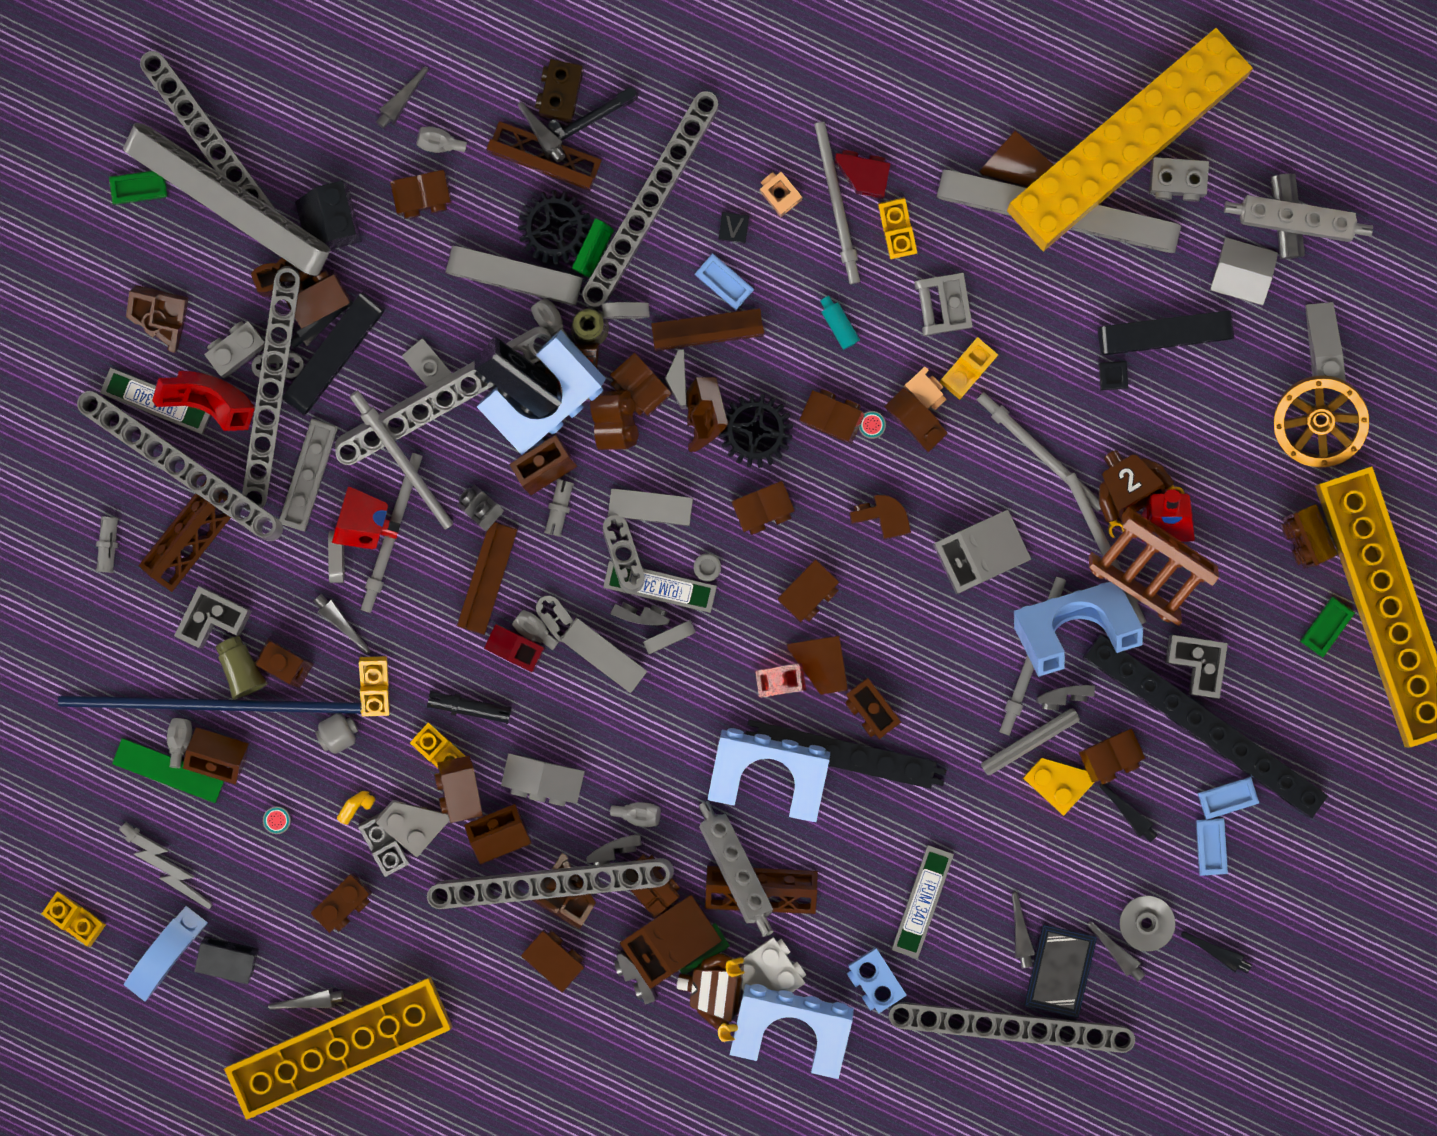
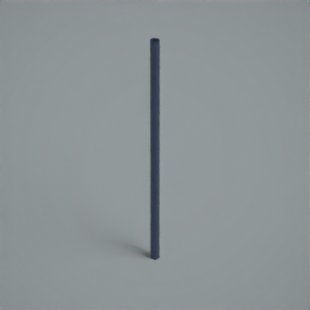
(210, 704)

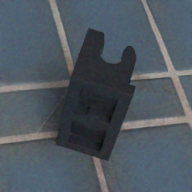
(226, 960)

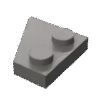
(411, 825)

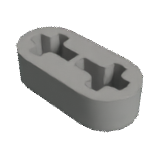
(625, 310)
(276, 359)
(336, 560)
(551, 623)
(669, 637)

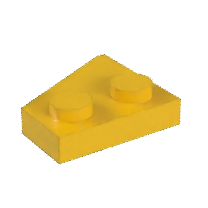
(1058, 783)

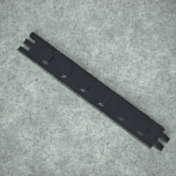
(860, 757)

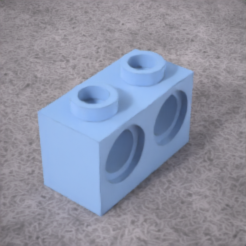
(882, 977)

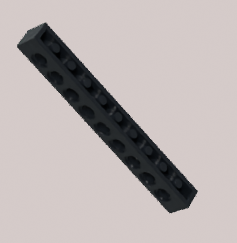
(1205, 727)

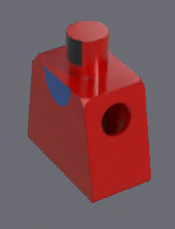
(1172, 514)
(363, 521)

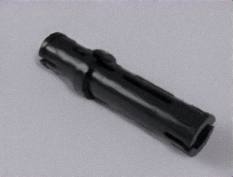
(470, 707)

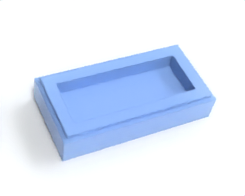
(724, 282)
(1228, 798)
(1211, 847)

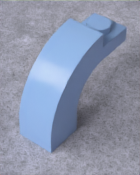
(164, 953)

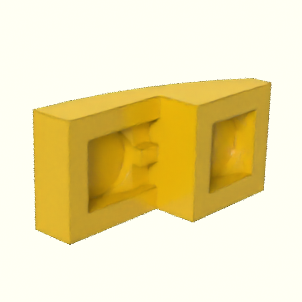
(968, 368)

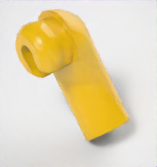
(350, 807)

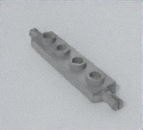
(1298, 218)
(736, 868)

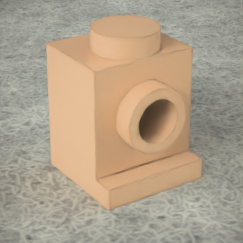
(791, 195)
(926, 389)

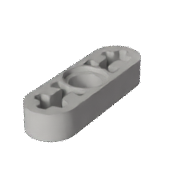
(622, 575)

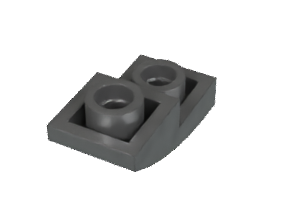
(479, 507)
(651, 616)
(1054, 698)
(383, 847)
(606, 852)
(627, 969)

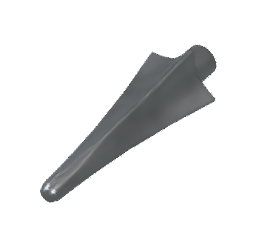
(394, 107)
(548, 141)
(332, 613)
(1023, 945)
(1126, 962)
(321, 999)

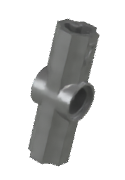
(1285, 189)

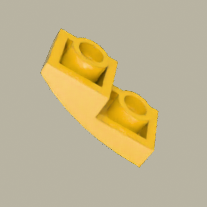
(897, 228)
(374, 686)
(435, 746)
(73, 919)

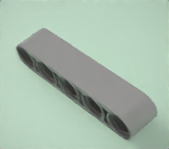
(513, 275)

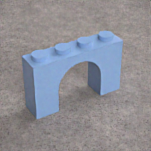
(578, 382)
(1101, 604)
(739, 750)
(828, 1020)

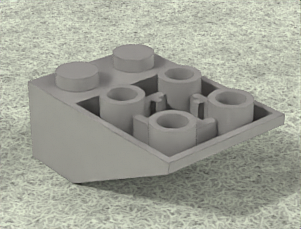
(981, 551)

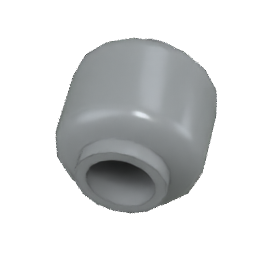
(336, 733)

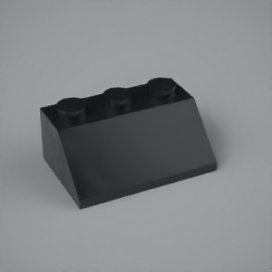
(518, 378)

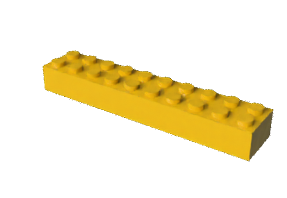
(1129, 139)
(1384, 600)

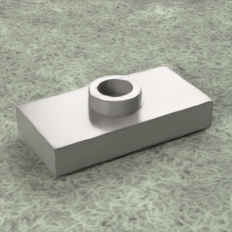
(426, 364)

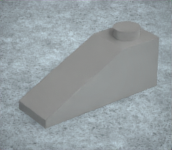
(1324, 341)

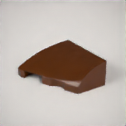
(1016, 162)
(158, 313)
(705, 411)
(822, 663)
(568, 908)

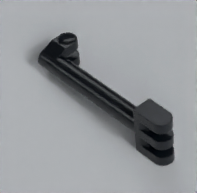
(623, 99)

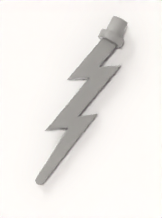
(150, 855)

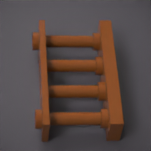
(1156, 541)

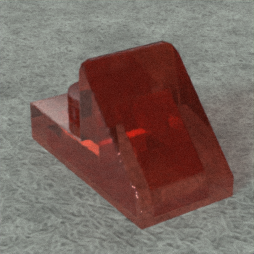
(780, 680)

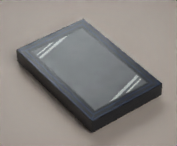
(1060, 971)

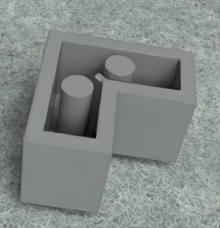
(209, 610)
(1206, 660)
(542, 780)

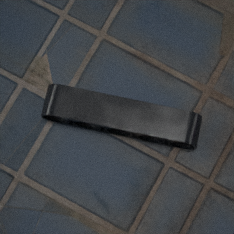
(1165, 333)
(333, 353)

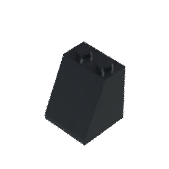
(329, 215)

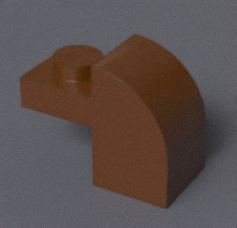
(916, 419)
(890, 513)

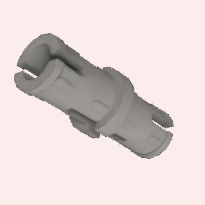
(559, 508)
(107, 544)

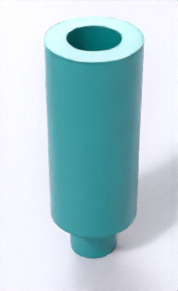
(839, 323)

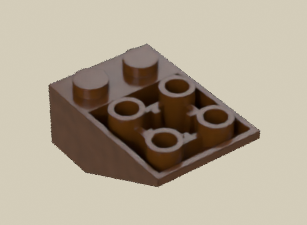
(1309, 537)
(670, 941)

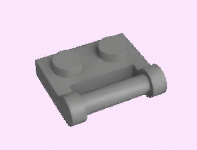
(952, 301)

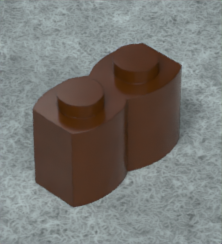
(421, 193)
(265, 274)
(642, 384)
(832, 416)
(614, 420)
(763, 507)
(1112, 756)

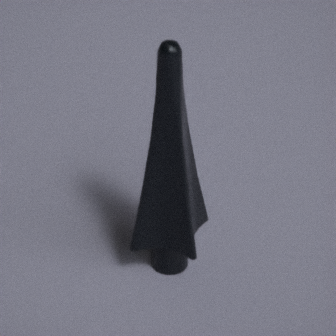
(310, 332)
(1138, 822)
(1229, 958)

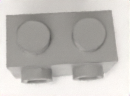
(1178, 178)
(235, 349)

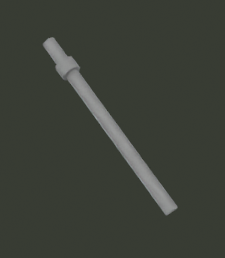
(848, 254)
(1000, 414)
(371, 417)
(1097, 532)
(374, 583)
(1013, 708)

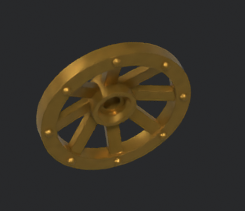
(1323, 426)

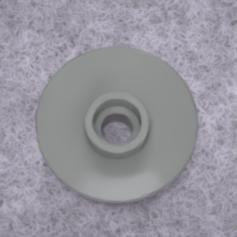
(1161, 926)

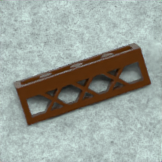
(541, 165)
(707, 329)
(184, 533)
(487, 578)
(775, 882)

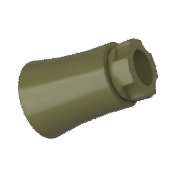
(583, 336)
(239, 668)

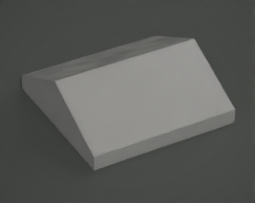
(1244, 271)
(676, 379)

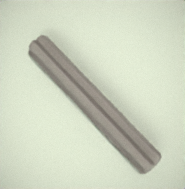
(1030, 741)

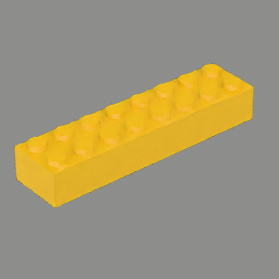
(338, 1048)

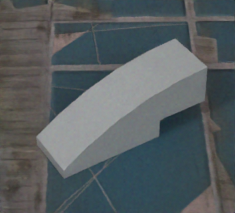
(650, 507)
(603, 655)

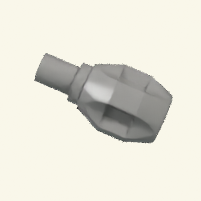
(438, 140)
(548, 316)
(533, 629)
(178, 738)
(638, 813)

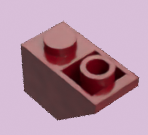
(864, 175)
(514, 648)

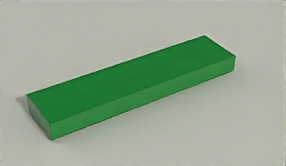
(156, 767)

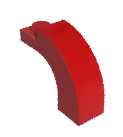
(208, 393)

